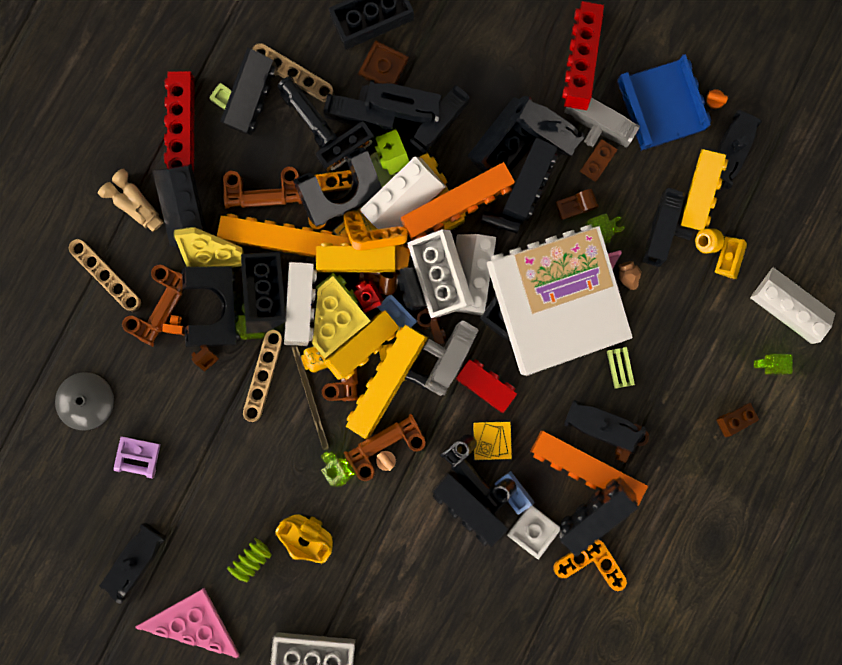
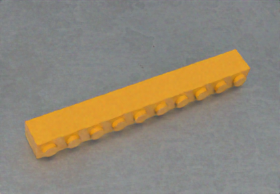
(288, 238)

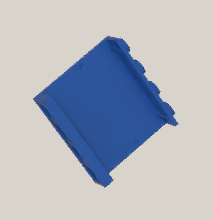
(664, 103)

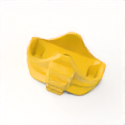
(309, 529)

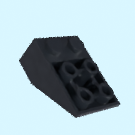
(413, 295)

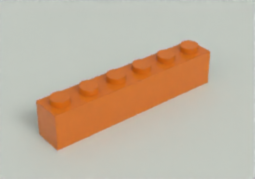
(458, 201)
(581, 464)

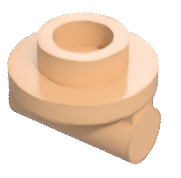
(385, 460)

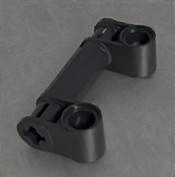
(295, 97)
(493, 497)

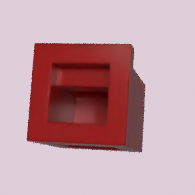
(368, 288)

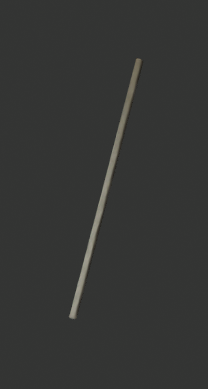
(311, 401)

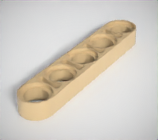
(300, 77)
(96, 271)
(263, 385)

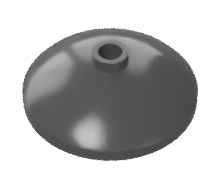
(96, 405)

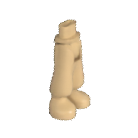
(131, 201)

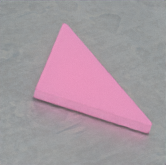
(193, 623)

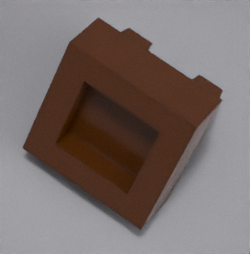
(204, 358)

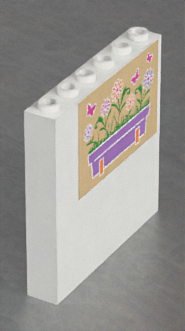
(559, 299)

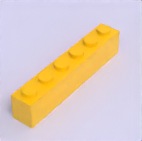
(386, 381)

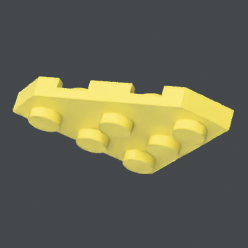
(206, 250)
(335, 318)

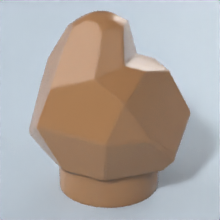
(629, 275)

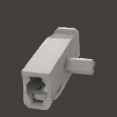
(604, 122)
(450, 357)

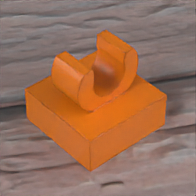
(174, 326)

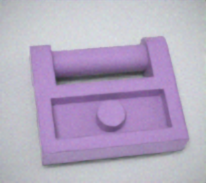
(140, 451)

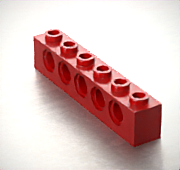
(584, 55)
(174, 82)

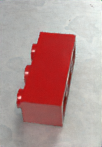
(486, 385)

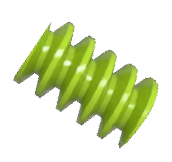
(250, 561)

